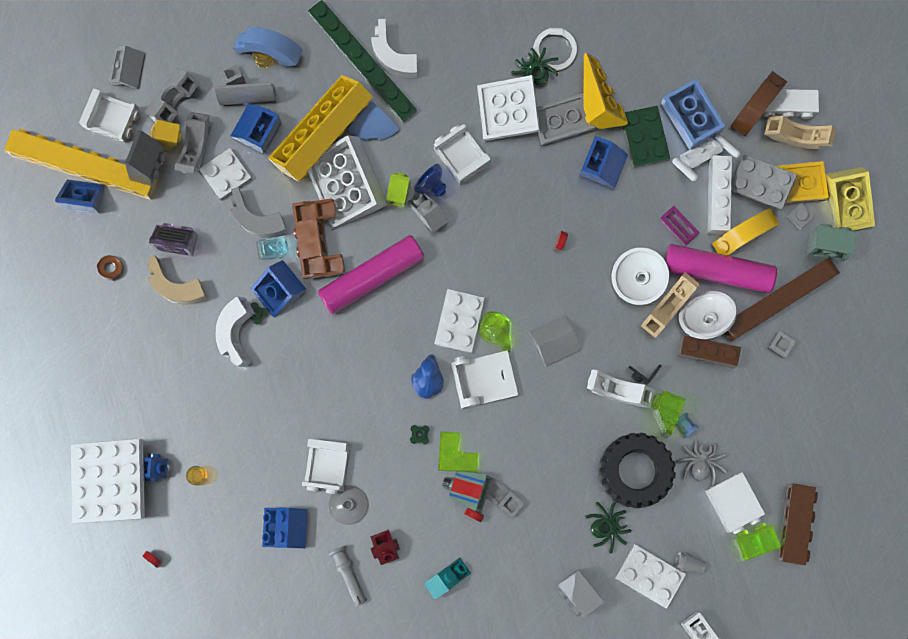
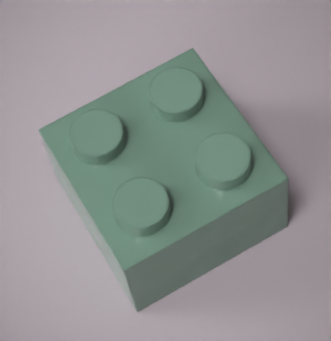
(831, 242)

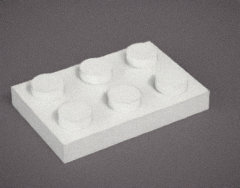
(459, 321)
(650, 576)

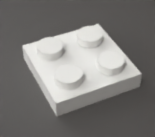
(225, 173)

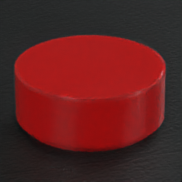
(561, 240)
(474, 514)
(152, 559)

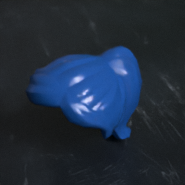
(428, 378)

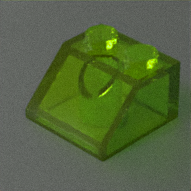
(667, 411)

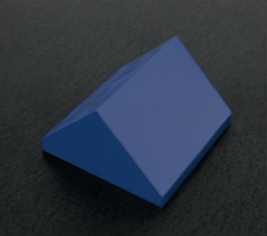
(80, 196)

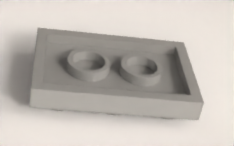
(562, 119)
(763, 182)

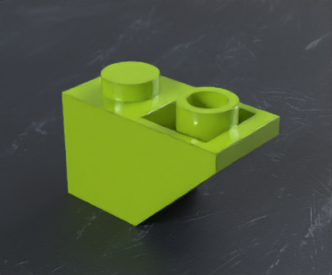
(398, 190)

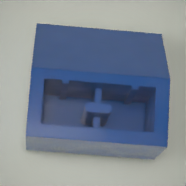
(256, 127)
(604, 162)
(284, 528)

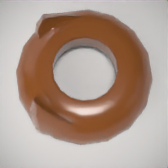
(109, 259)

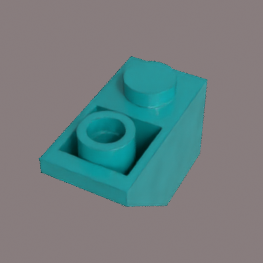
(447, 578)

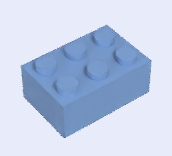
(692, 114)

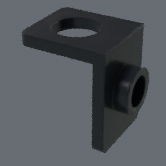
(638, 377)

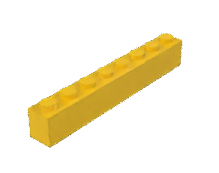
(74, 162)

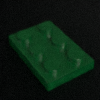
(646, 137)

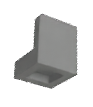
(232, 75)

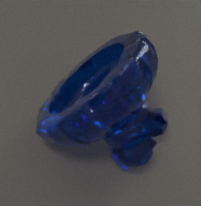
(431, 181)

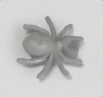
(702, 462)

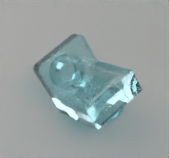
(272, 248)

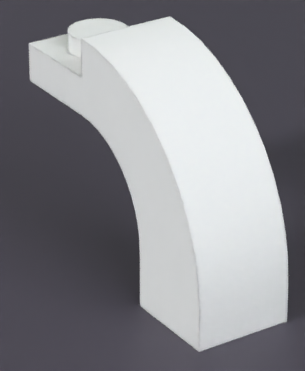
(397, 64)
(228, 330)
(620, 390)

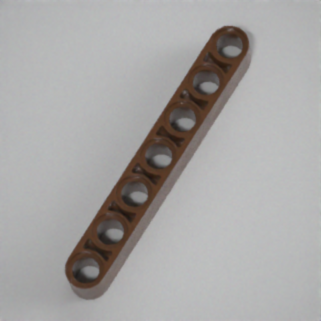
(782, 298)

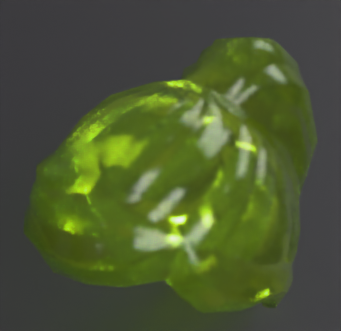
(496, 329)

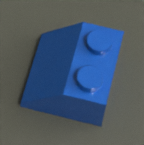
(277, 288)

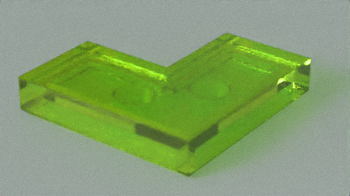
(451, 459)

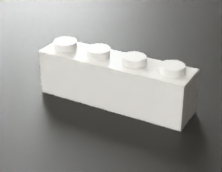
(719, 195)

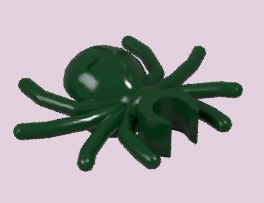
(536, 68)
(608, 526)

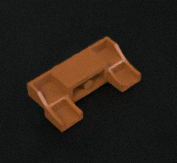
(311, 239)

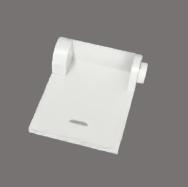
(481, 379)

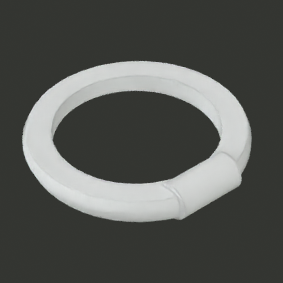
(557, 31)

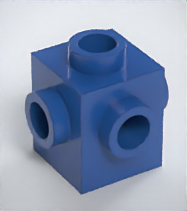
(155, 467)

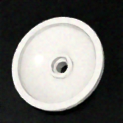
(633, 265)
(707, 315)

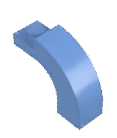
(269, 43)

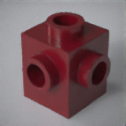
(384, 551)

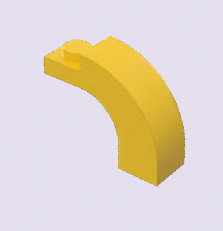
(746, 232)

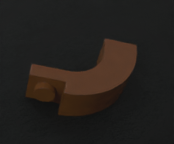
(758, 103)

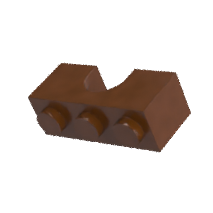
(701, 349)

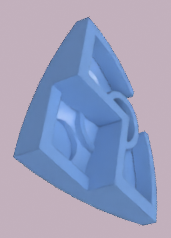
(373, 124)

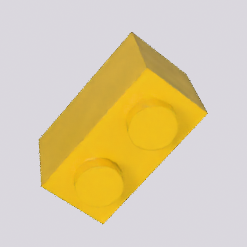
(166, 133)

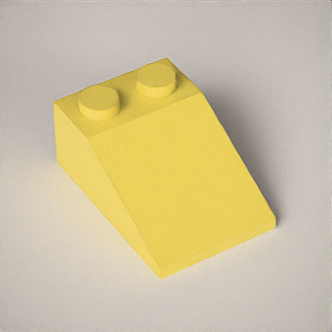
(851, 198)

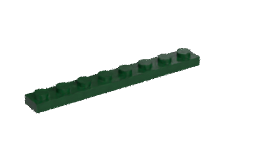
(362, 61)

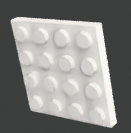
(107, 481)

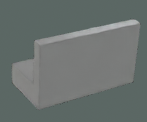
(126, 67)

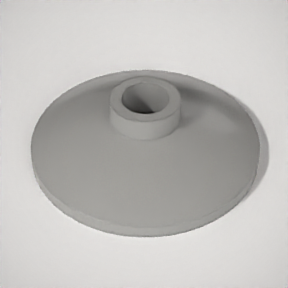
(355, 512)

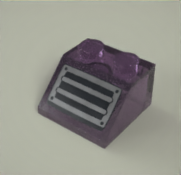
(174, 240)

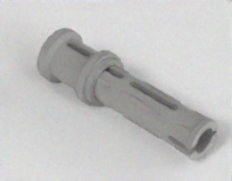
(344, 566)

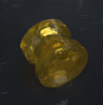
(265, 62)
(194, 473)

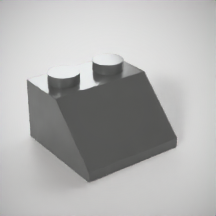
(144, 159)

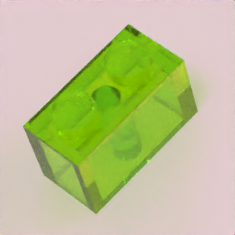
(757, 542)

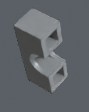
(179, 85)

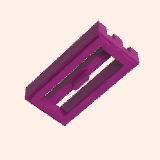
(690, 237)

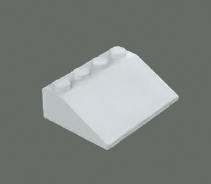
(349, 180)

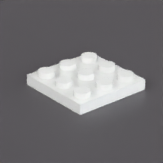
(508, 108)

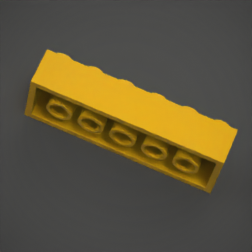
(320, 127)

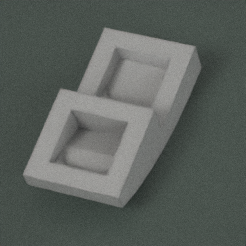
(504, 498)

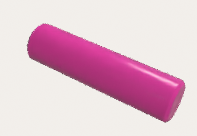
(721, 268)
(371, 274)

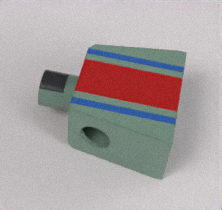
(468, 489)

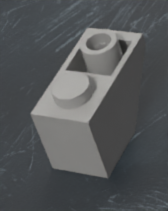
(428, 211)

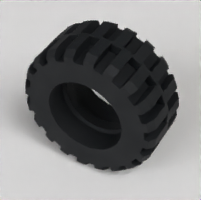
(655, 451)

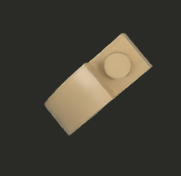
(798, 135)
(185, 293)
(670, 305)

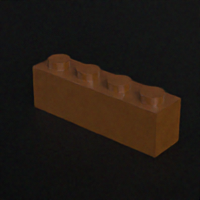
(797, 524)

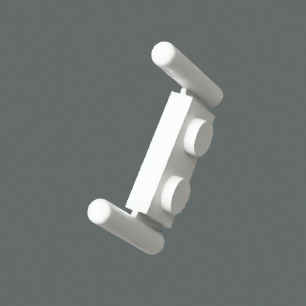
(701, 153)

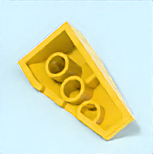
(599, 102)

